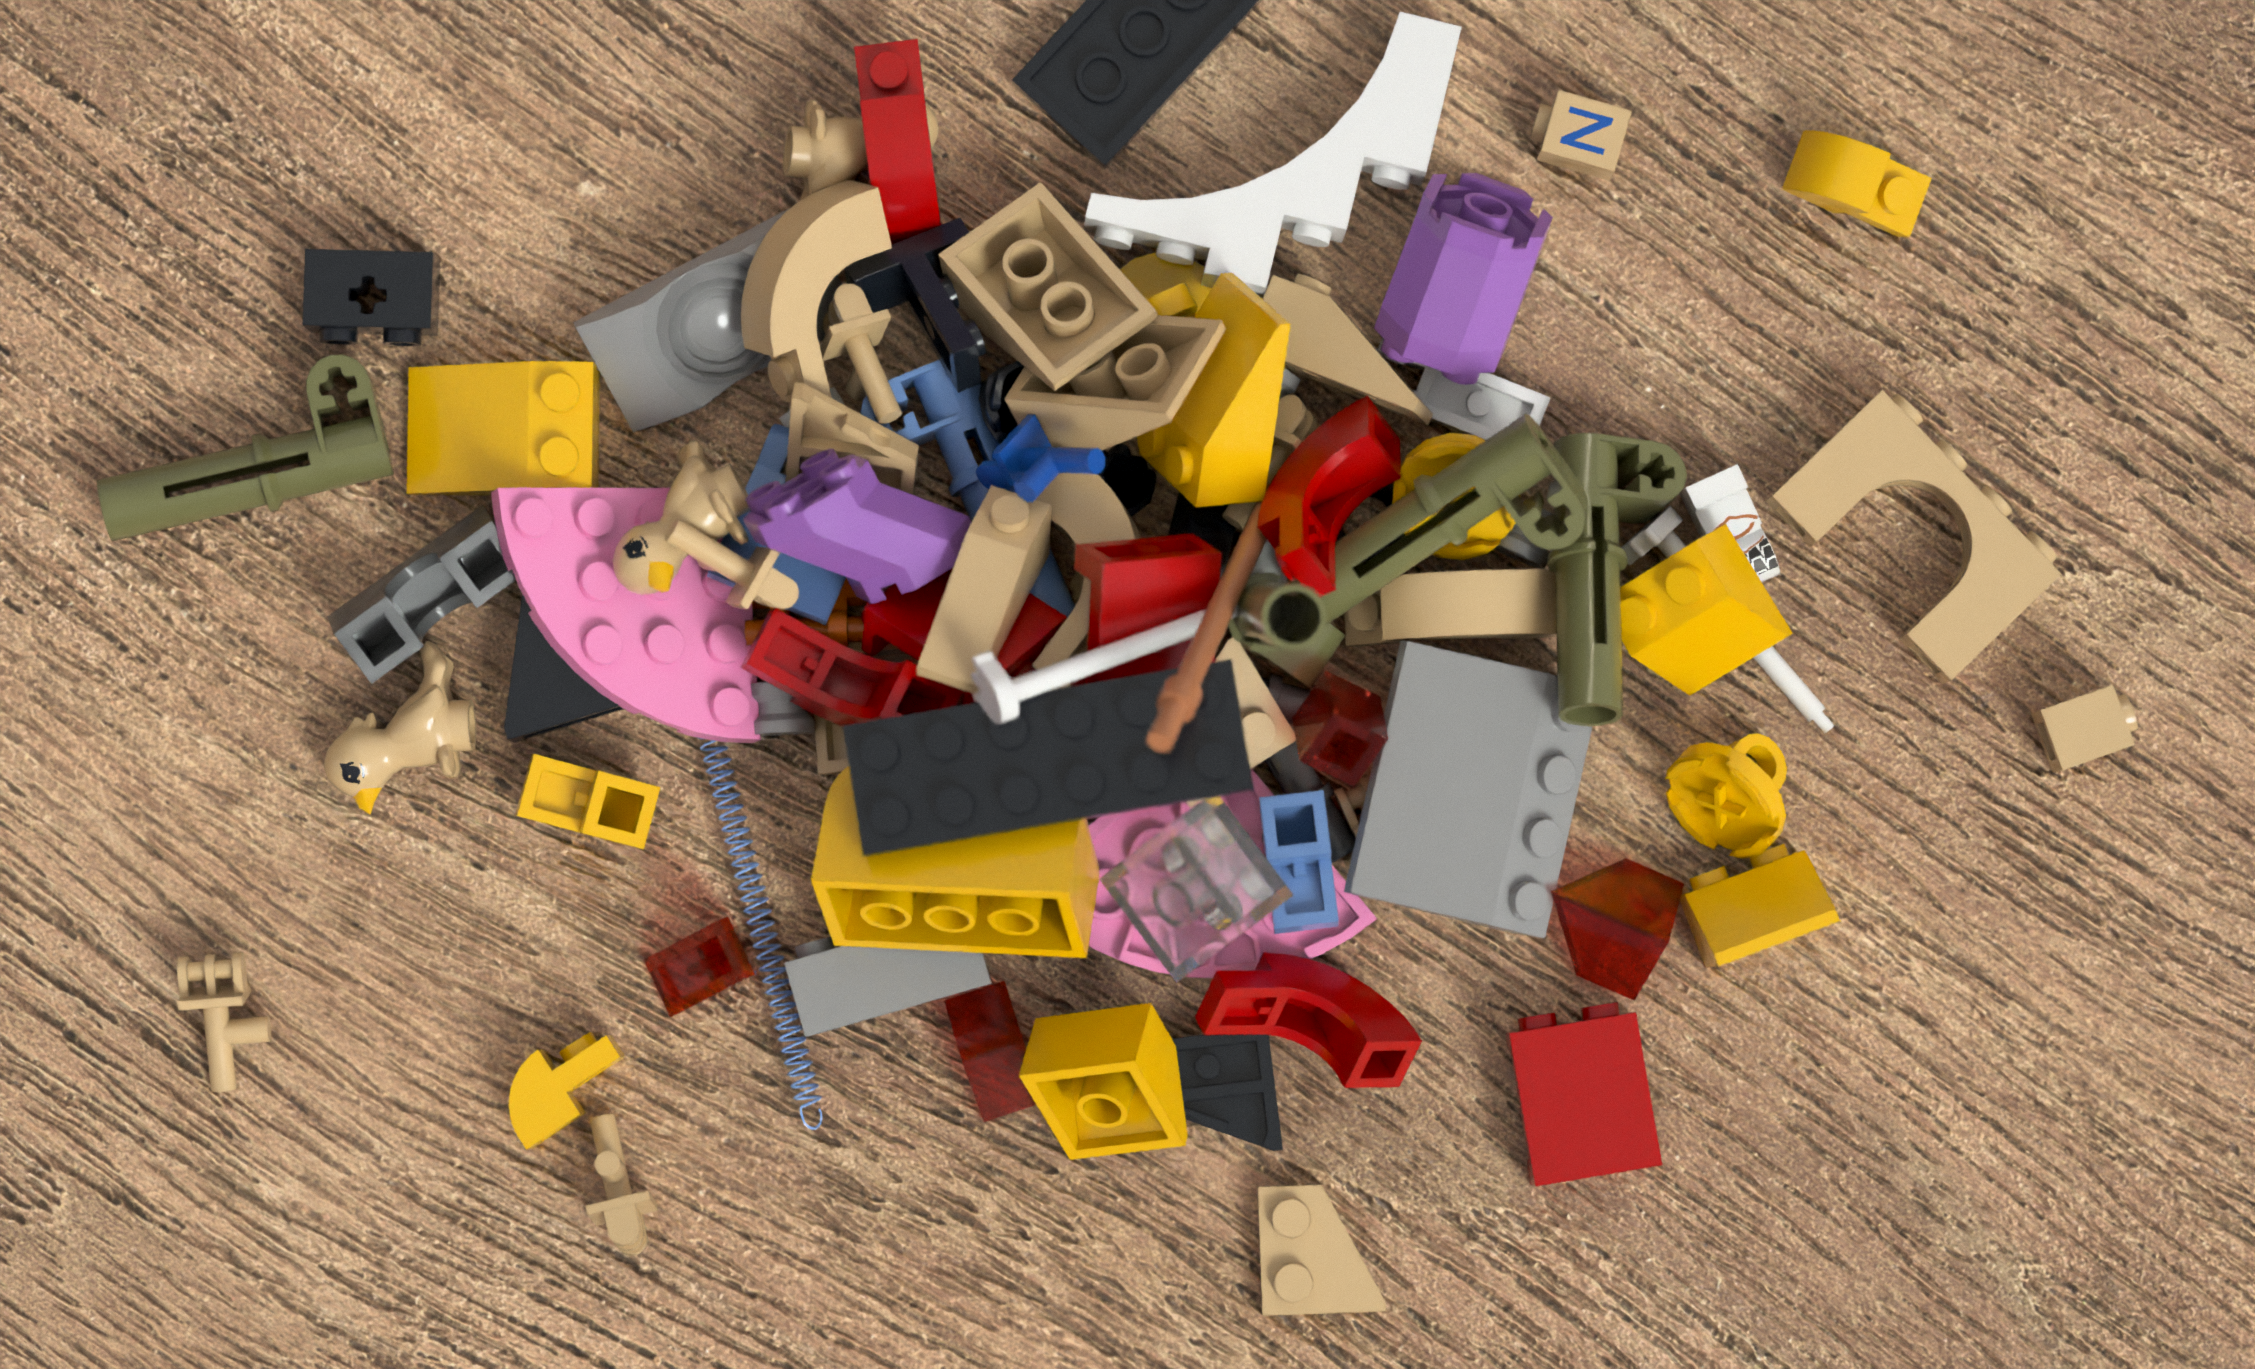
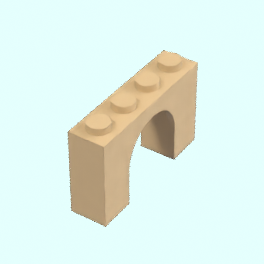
(1999, 564)

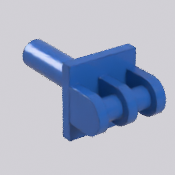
(1029, 463)

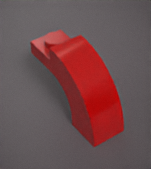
(898, 136)
(1322, 486)
(837, 679)
(1319, 1008)

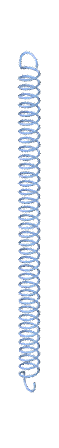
(768, 923)

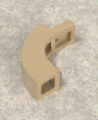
(794, 270)
(1085, 513)
(1456, 607)

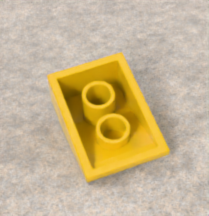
(1226, 425)
(502, 427)

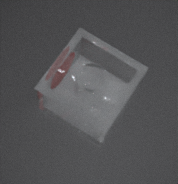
(1196, 886)

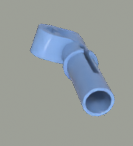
(953, 421)

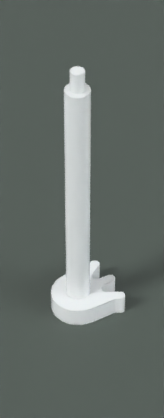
(1660, 533)
(1001, 695)

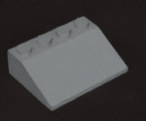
(1469, 792)

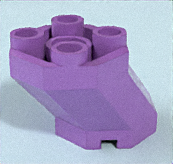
(1462, 276)
(856, 526)

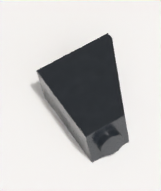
(545, 689)

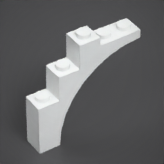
(1313, 195)

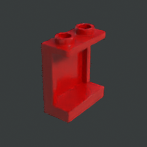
(1142, 587)
(909, 618)
(1583, 1095)

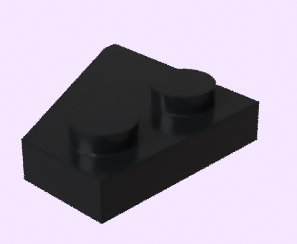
(1230, 1086)

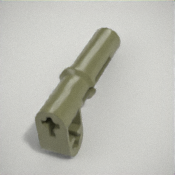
(337, 456)
(1500, 473)
(1591, 567)
(1285, 627)

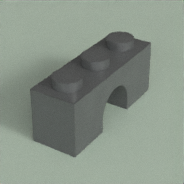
(397, 610)

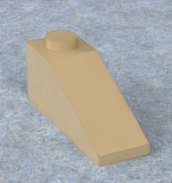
(1334, 350)
(987, 586)

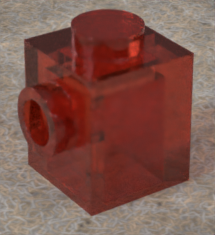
(1340, 728)

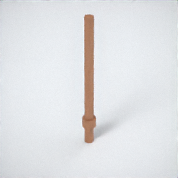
(1183, 691)

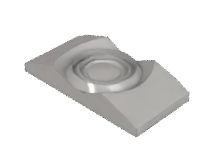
(681, 334)

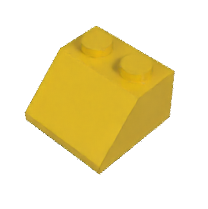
(1699, 613)
(1756, 907)
(1106, 1081)

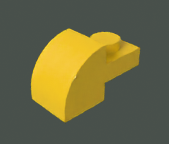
(1856, 181)
(587, 801)
(543, 1095)

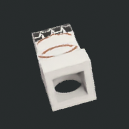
(1726, 501)

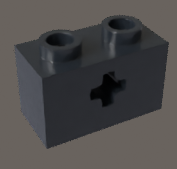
(339, 276)

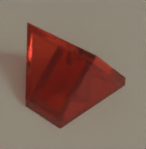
(1618, 923)

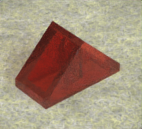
(702, 966)
(990, 1049)

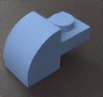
(1300, 852)

